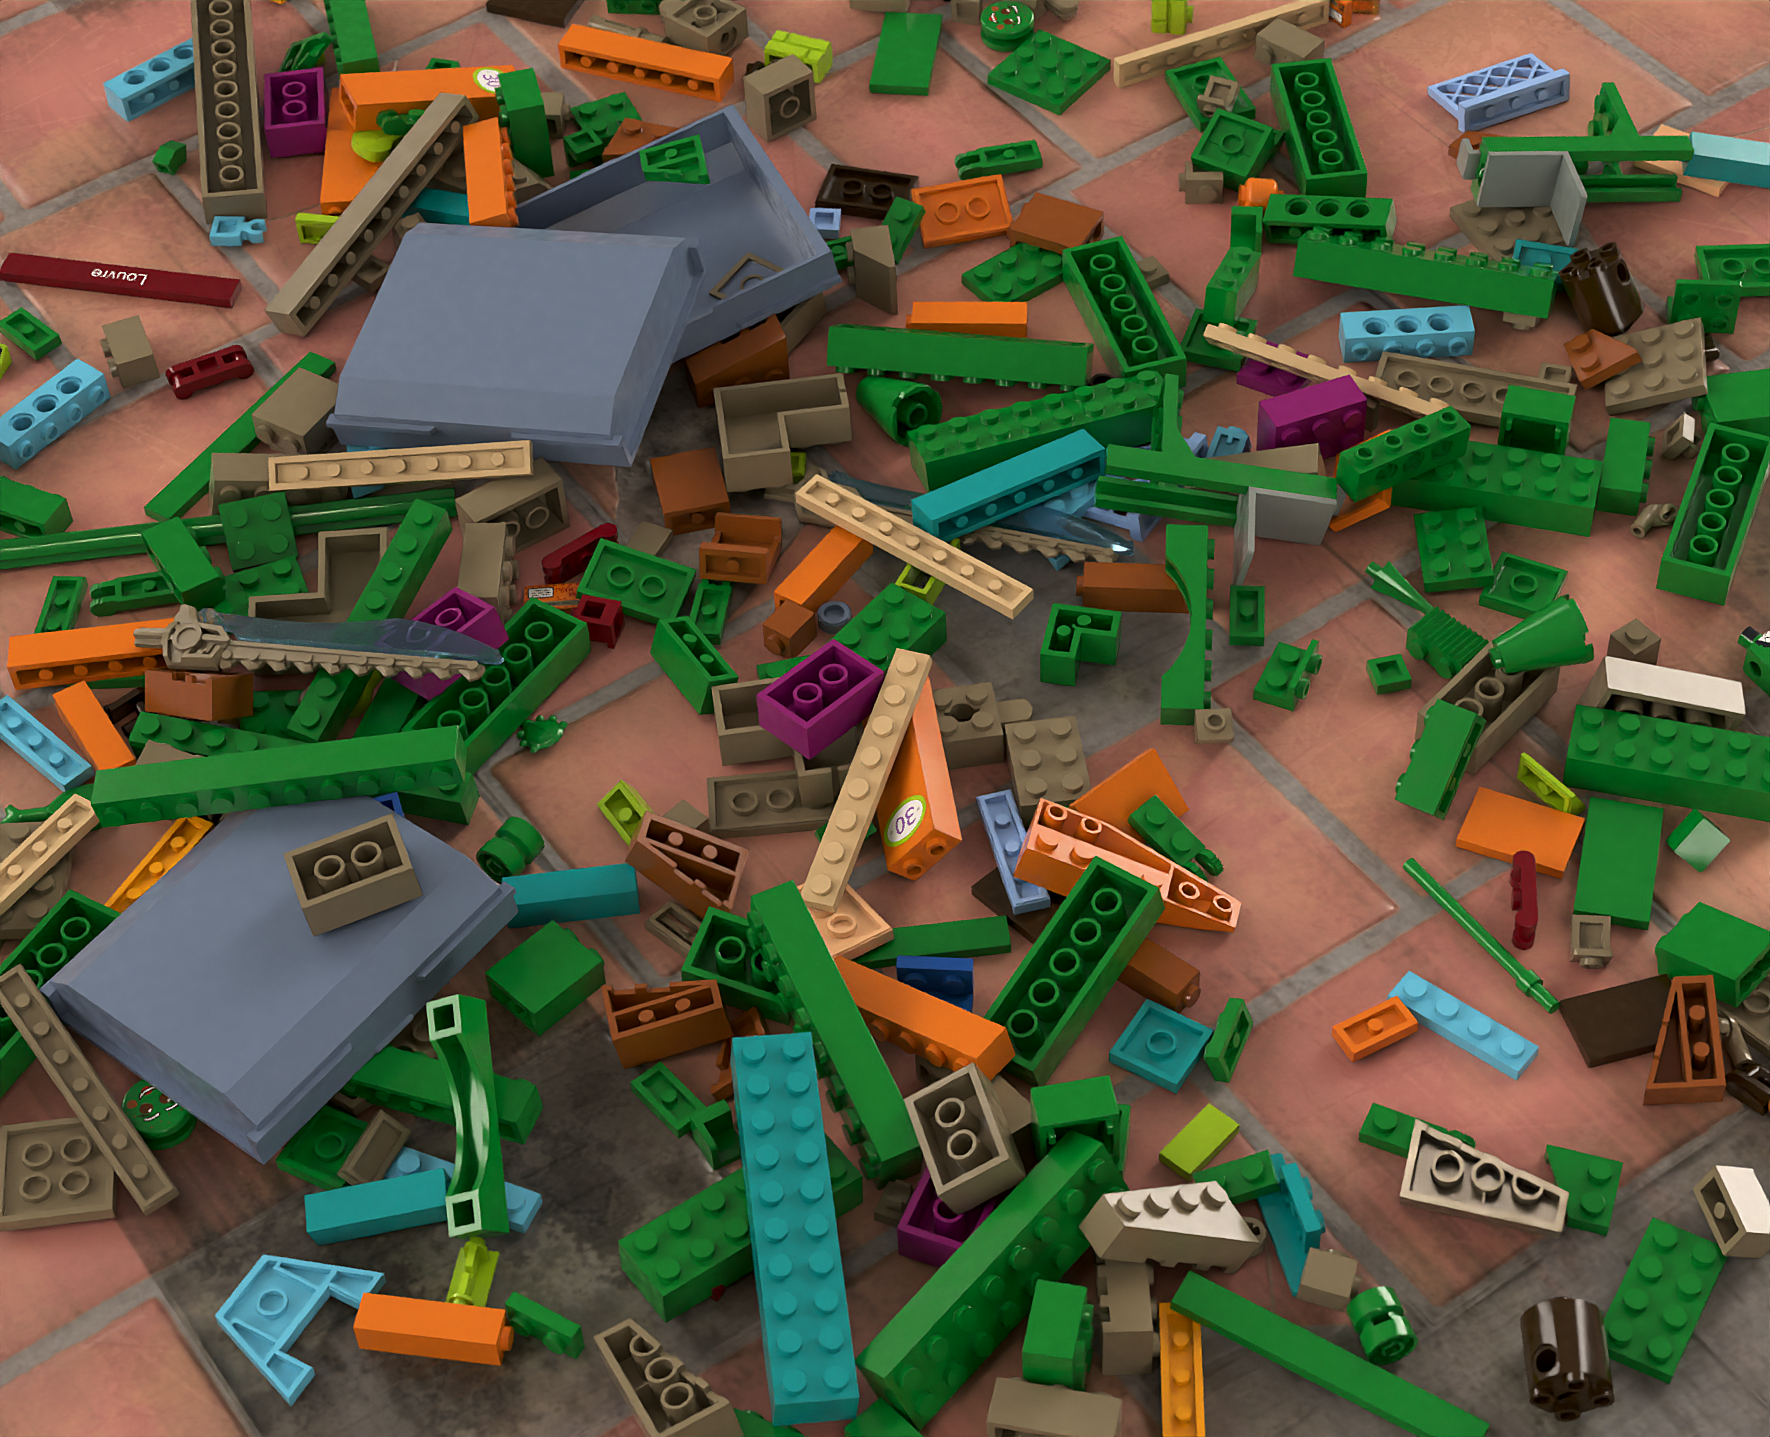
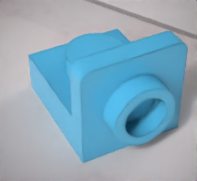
(1229, 442)

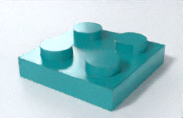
(1161, 1046)

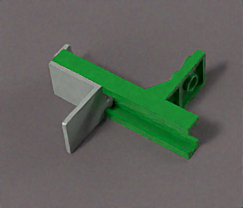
(1543, 174)
(1269, 500)

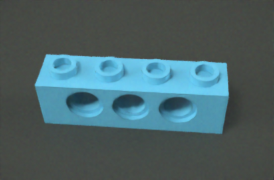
(152, 82)
(1406, 331)
(50, 412)

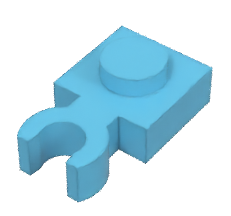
(235, 229)

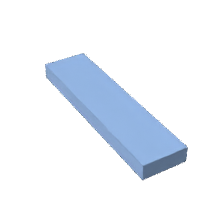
(1006, 836)

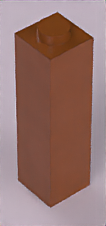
(1129, 588)
(1162, 977)

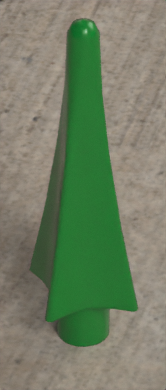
(1393, 584)

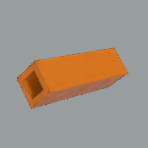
(982, 318)
(824, 570)
(92, 728)
(433, 1329)

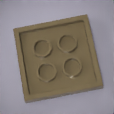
(1497, 228)
(1669, 369)
(53, 1175)

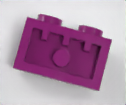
(1269, 378)

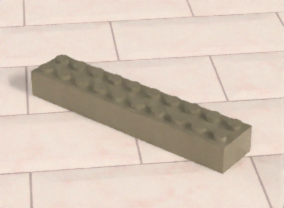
(228, 109)

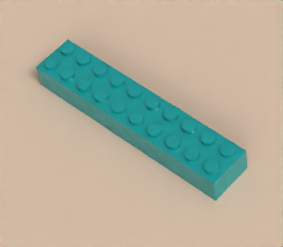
(793, 1230)

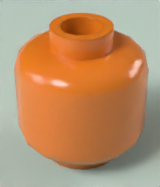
(1257, 192)

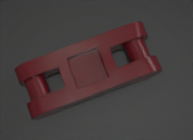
(209, 370)
(575, 556)
(1524, 899)

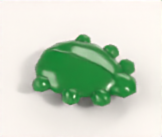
(541, 733)

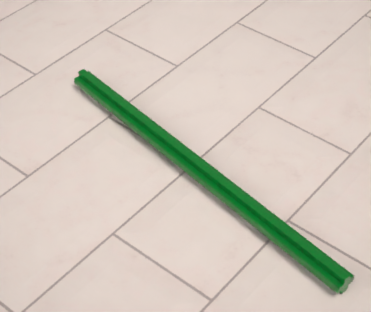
(209, 530)

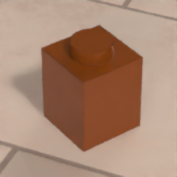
(789, 630)

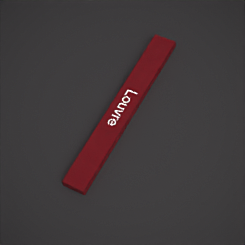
(120, 280)

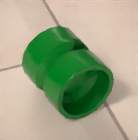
(510, 850)
(1381, 1325)

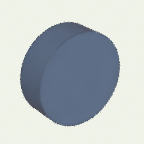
(833, 616)

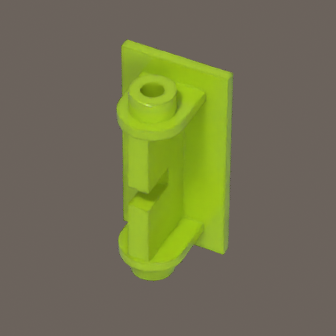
(473, 1274)

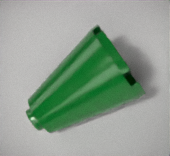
(899, 405)
(1544, 640)

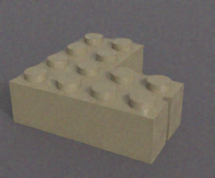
(769, 418)
(344, 570)
(746, 741)

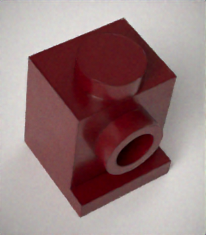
(603, 618)

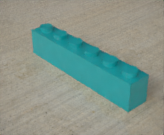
(1009, 486)

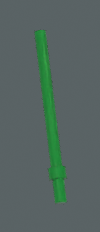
(1525, 979)

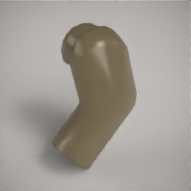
(1654, 516)
(1734, 1043)

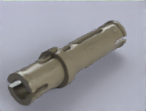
(612, 26)

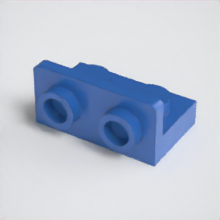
(939, 976)

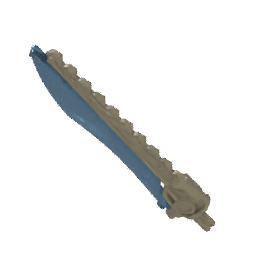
(1030, 529)
(386, 645)

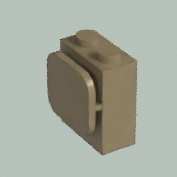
(297, 415)

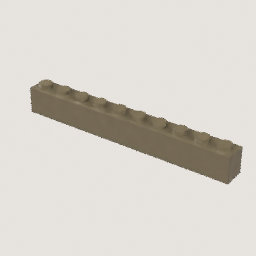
(371, 215)

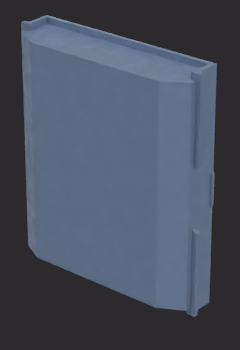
(735, 214)
(519, 341)
(232, 998)

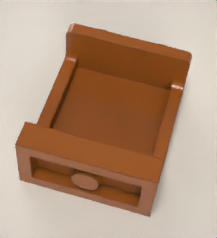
(1056, 224)
(690, 489)
(741, 548)

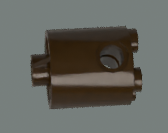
(1602, 290)
(1566, 1357)

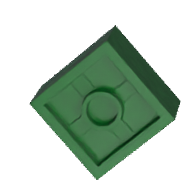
(1233, 147)
(1536, 420)
(1077, 1105)

